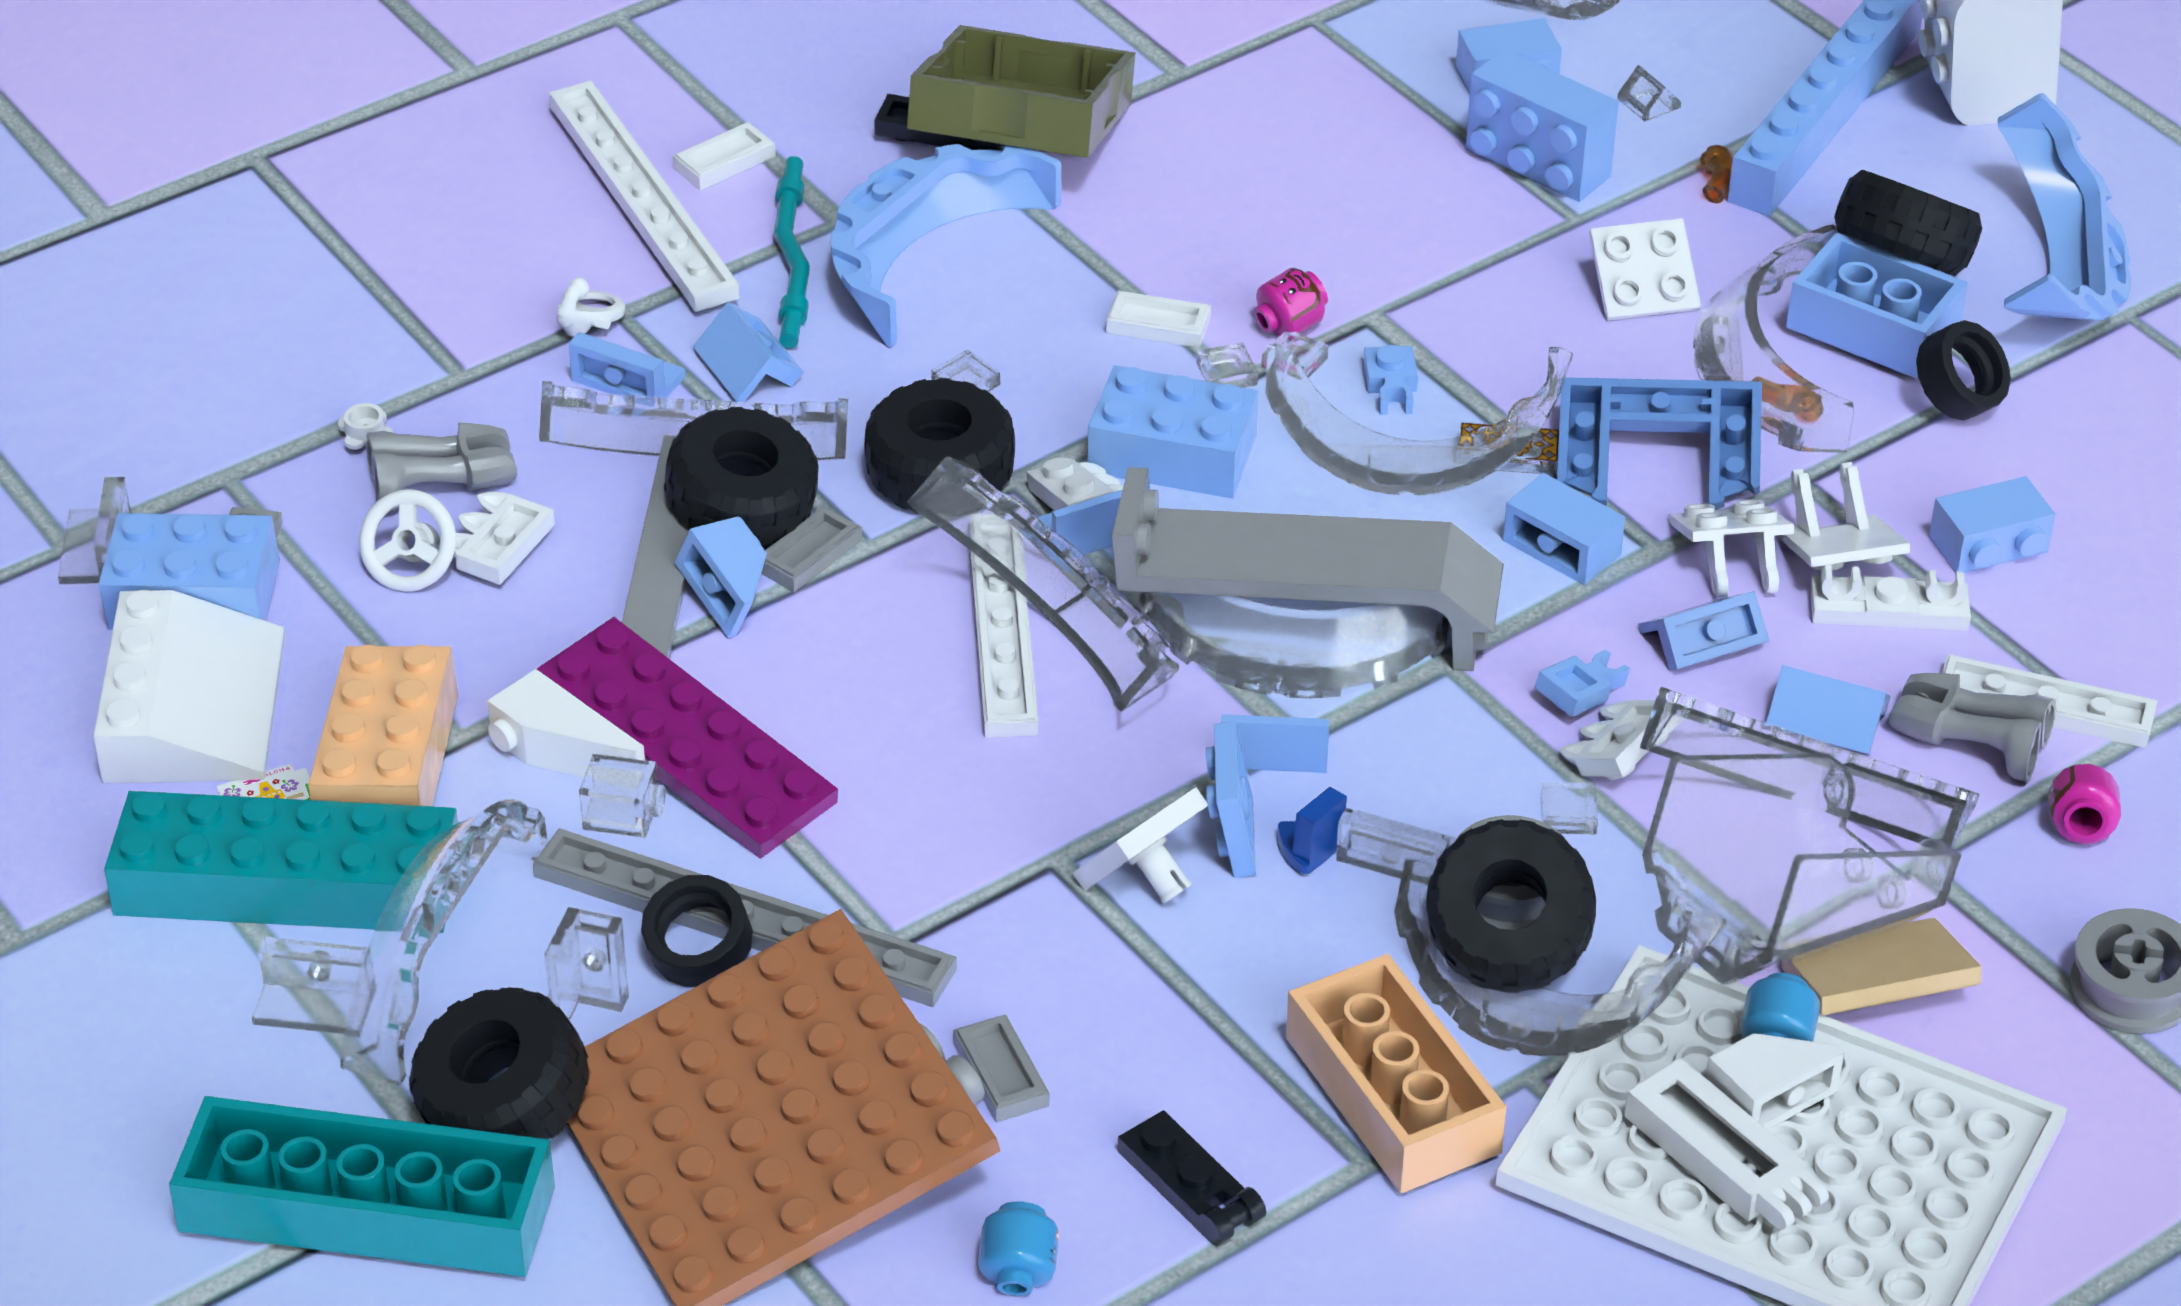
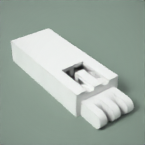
(1712, 1140)

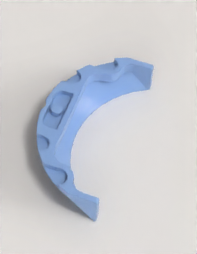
(924, 194)
(2083, 237)

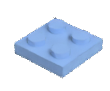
(1231, 799)

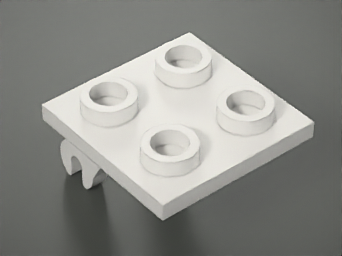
(1644, 269)
(1706, 524)
(1860, 538)

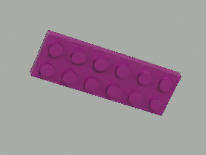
(695, 737)

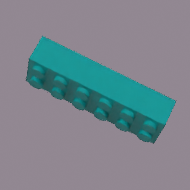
(264, 858)
(363, 1185)

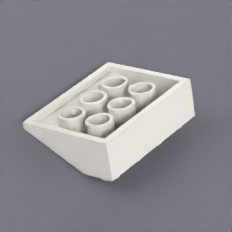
(186, 691)

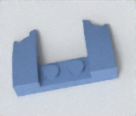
(1603, 405)

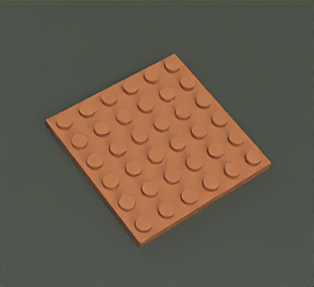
(771, 1115)

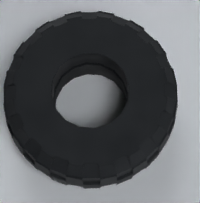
(1908, 222)
(931, 421)
(743, 468)
(1511, 854)
(481, 1039)

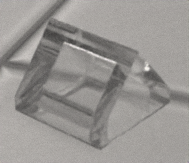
(1647, 96)

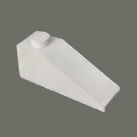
(553, 728)

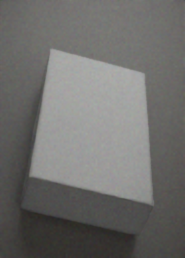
(810, 548)
(1004, 1068)

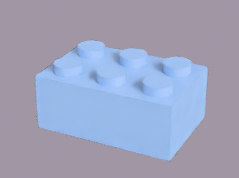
(1541, 125)
(1873, 302)
(1177, 426)
(200, 555)

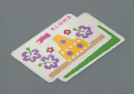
(278, 783)

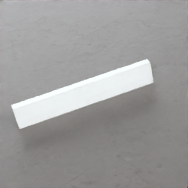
(1003, 654)

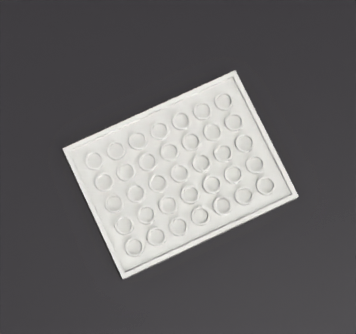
(1911, 1149)

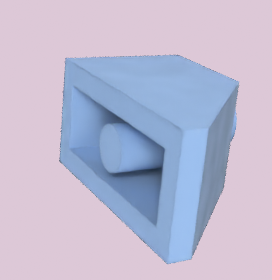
(723, 569)

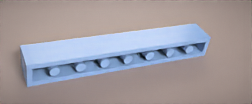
(1821, 102)

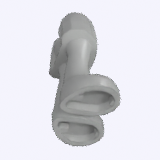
(475, 457)
(1939, 709)

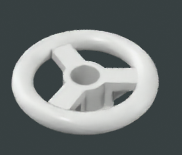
(426, 544)

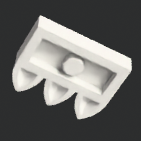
(1067, 482)
(500, 536)
(1612, 744)

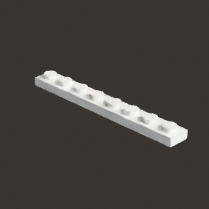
(644, 196)

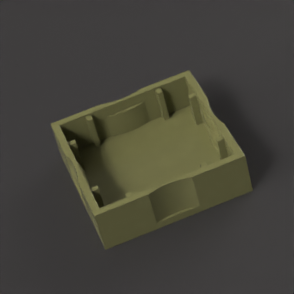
(1021, 91)

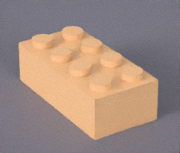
(386, 726)
(1395, 1073)

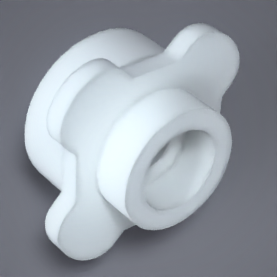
(359, 421)

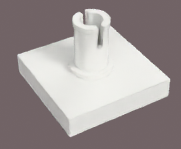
(1147, 849)

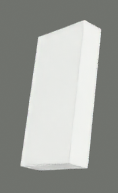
(724, 156)
(1158, 319)

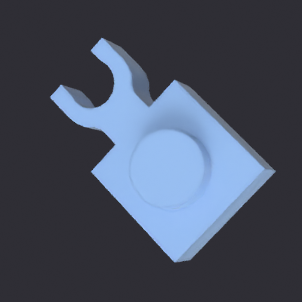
(1391, 373)
(1579, 685)

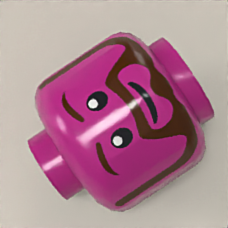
(1290, 302)
(2084, 803)

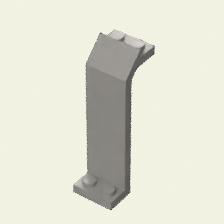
(1308, 560)

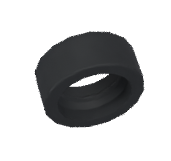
(1940, 377)
(680, 897)

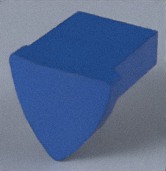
(1314, 833)

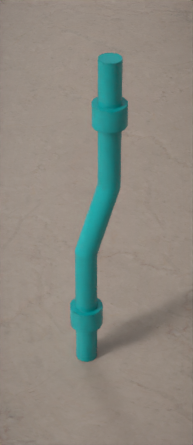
(793, 305)

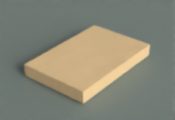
(1888, 968)

